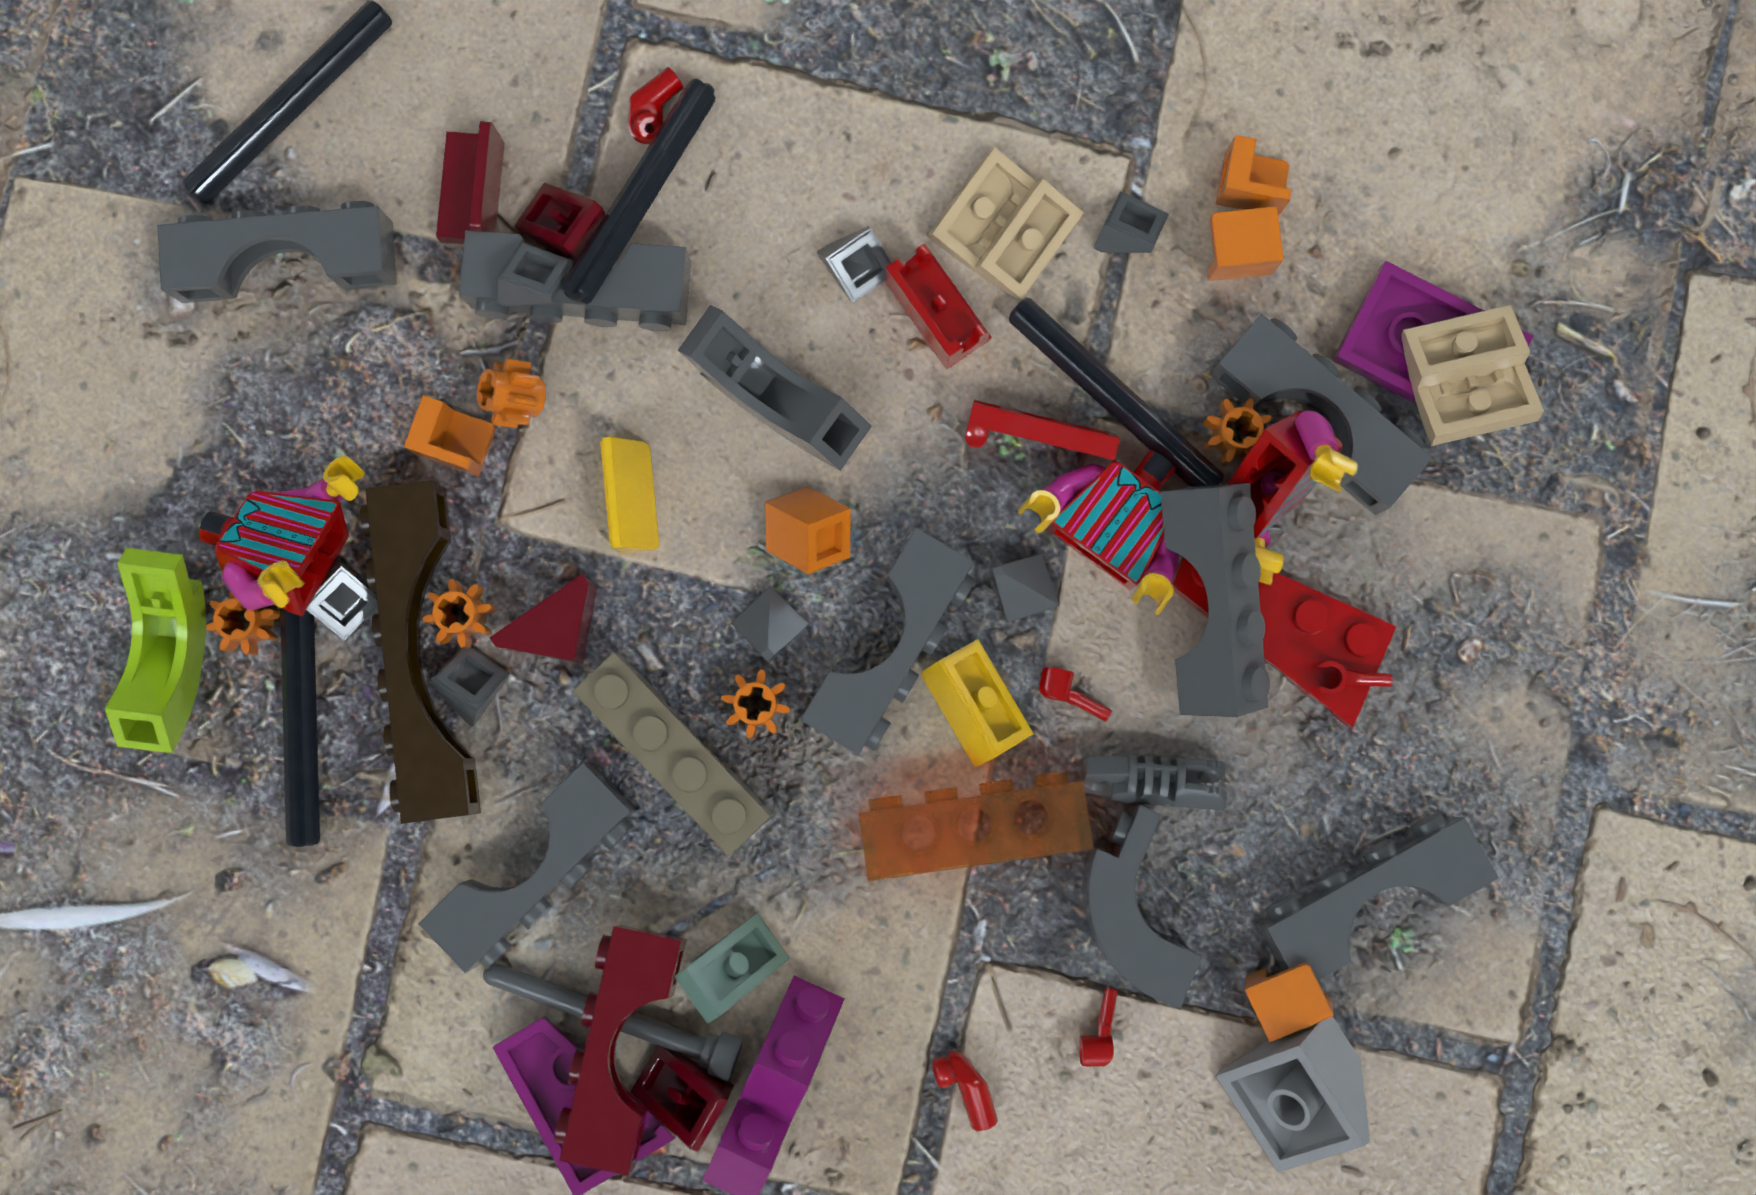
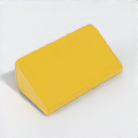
(629, 495)
(976, 703)

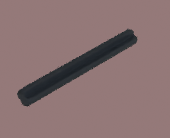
(287, 102)
(639, 192)
(1113, 394)
(300, 729)

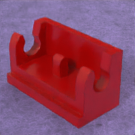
(936, 307)

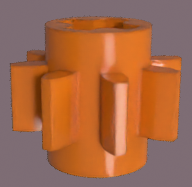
(511, 393)
(1222, 435)
(446, 620)
(228, 626)
(764, 717)

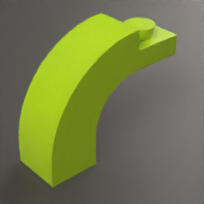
(164, 654)

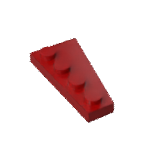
(1305, 630)

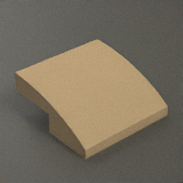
(1005, 224)
(1471, 375)

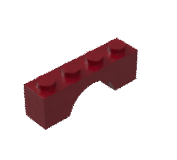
(605, 1120)

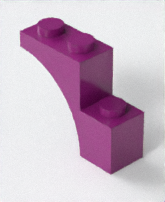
(774, 1089)

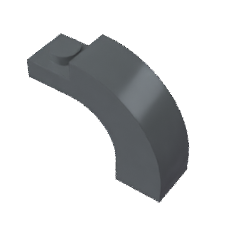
(772, 391)
(1112, 913)

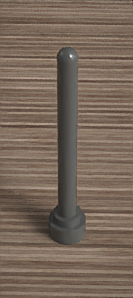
(714, 1053)

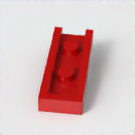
(1038, 428)

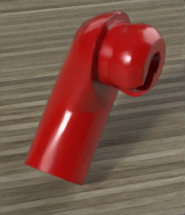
(647, 103)
(972, 1086)

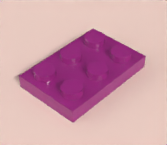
(1391, 305)

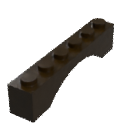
(407, 541)

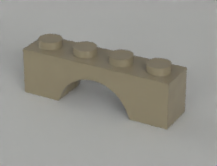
(672, 753)

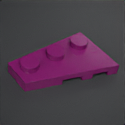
(539, 1069)

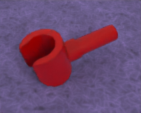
(1352, 678)
(1057, 684)
(1099, 1048)

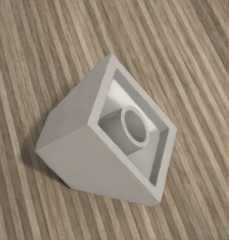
(1301, 1095)

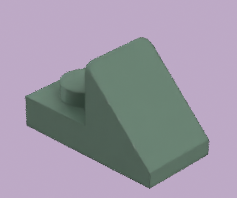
(731, 967)

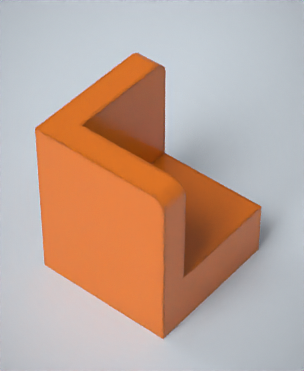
(1251, 179)
(1245, 243)
(449, 437)
(808, 529)
(1287, 1000)

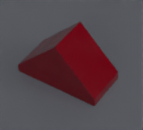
(561, 221)
(555, 626)
(681, 1095)

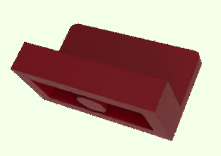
(470, 183)

